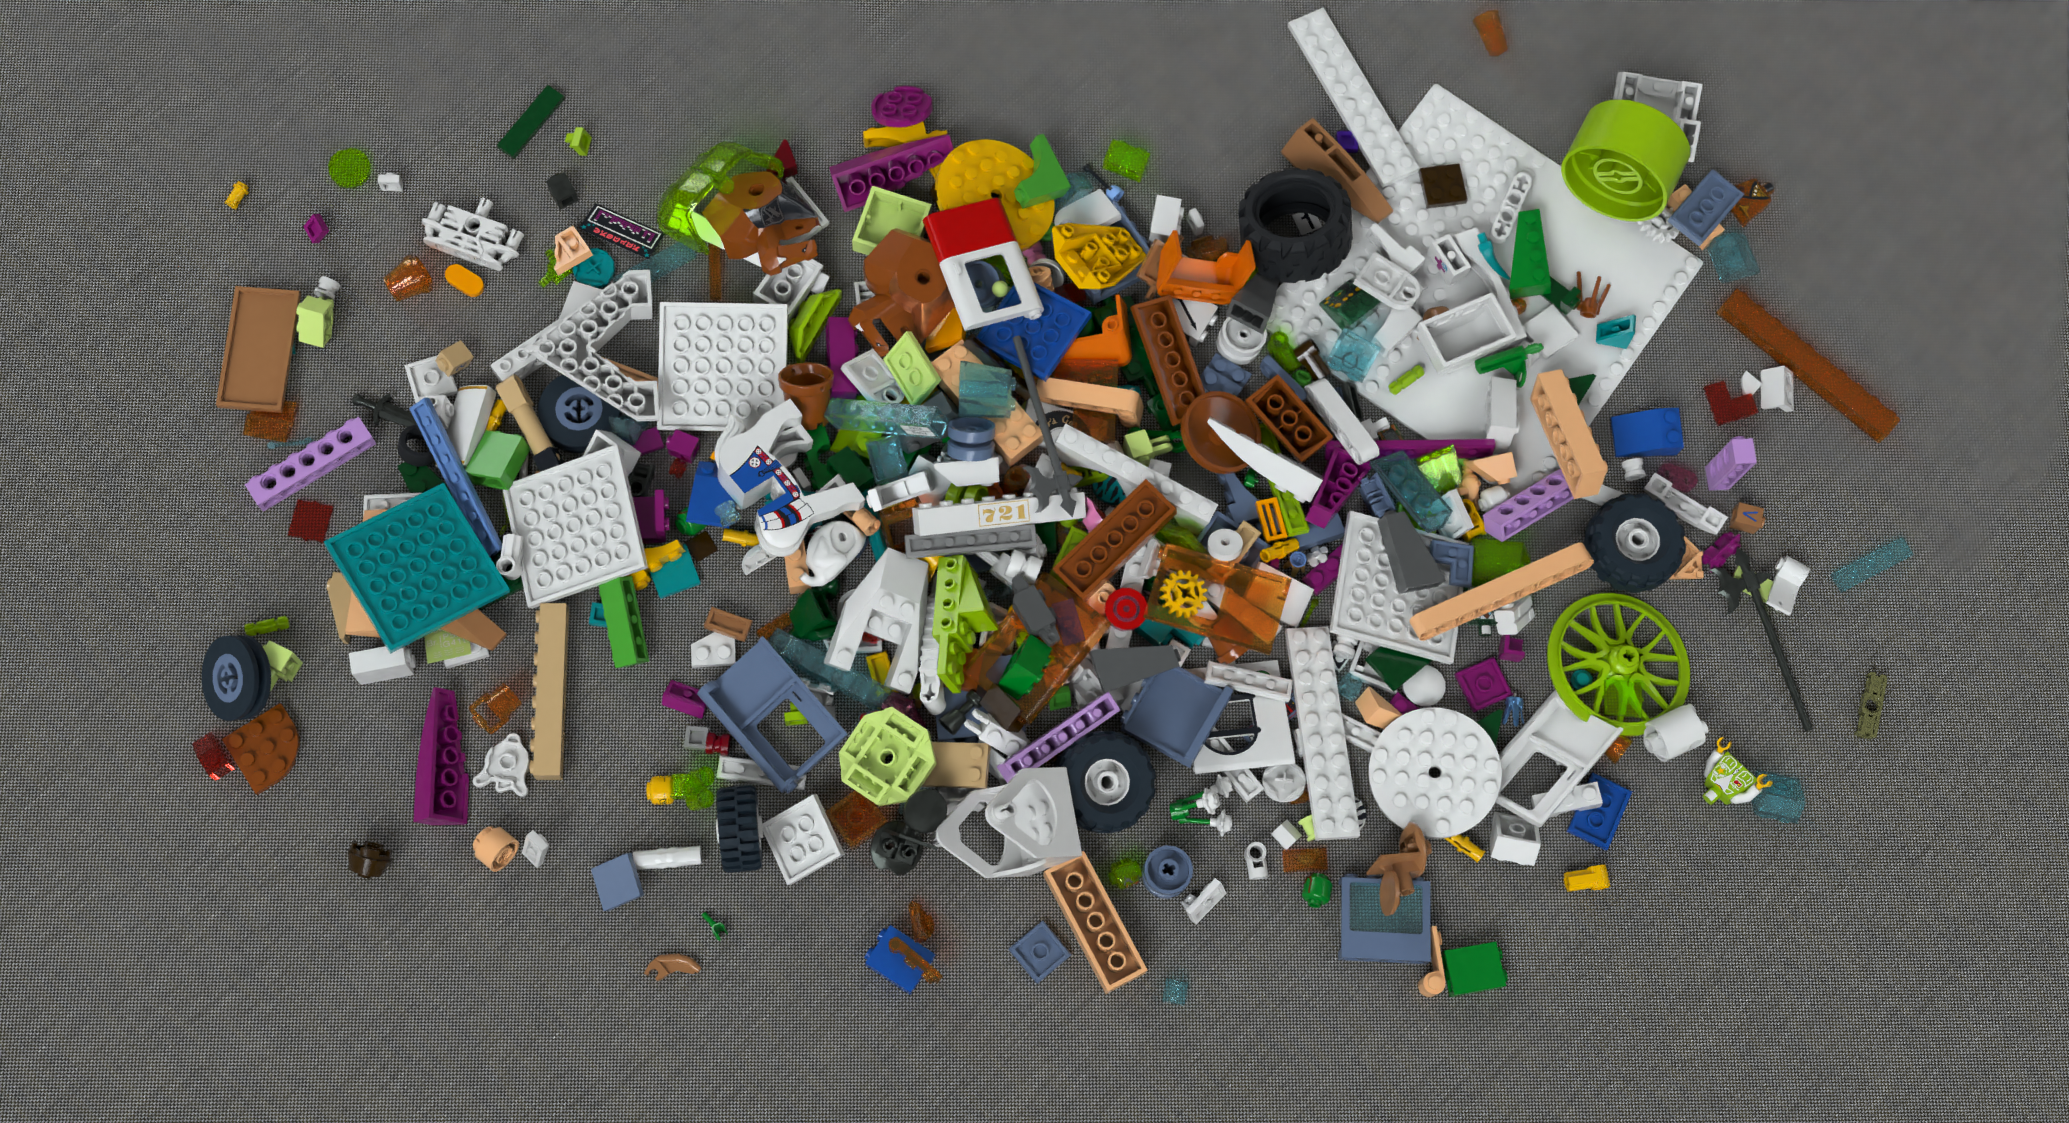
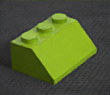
(855, 440)

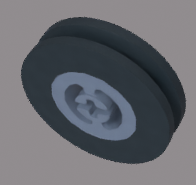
(560, 403)
(241, 658)

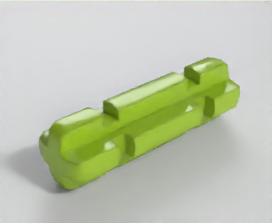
(1406, 379)
(266, 626)

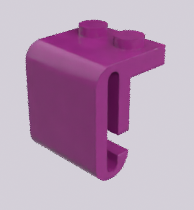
(652, 517)

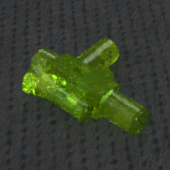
(551, 274)

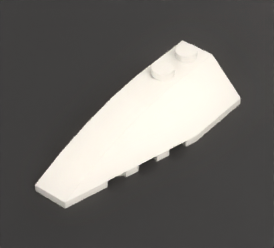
(1276, 467)

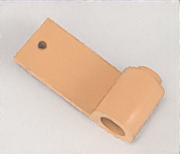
(1434, 982)

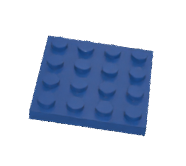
(1043, 338)

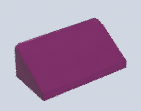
(683, 699)

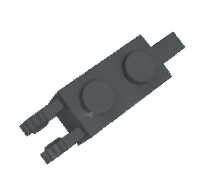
(1034, 612)

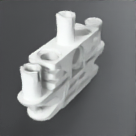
(480, 244)

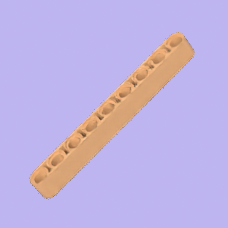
(1501, 591)

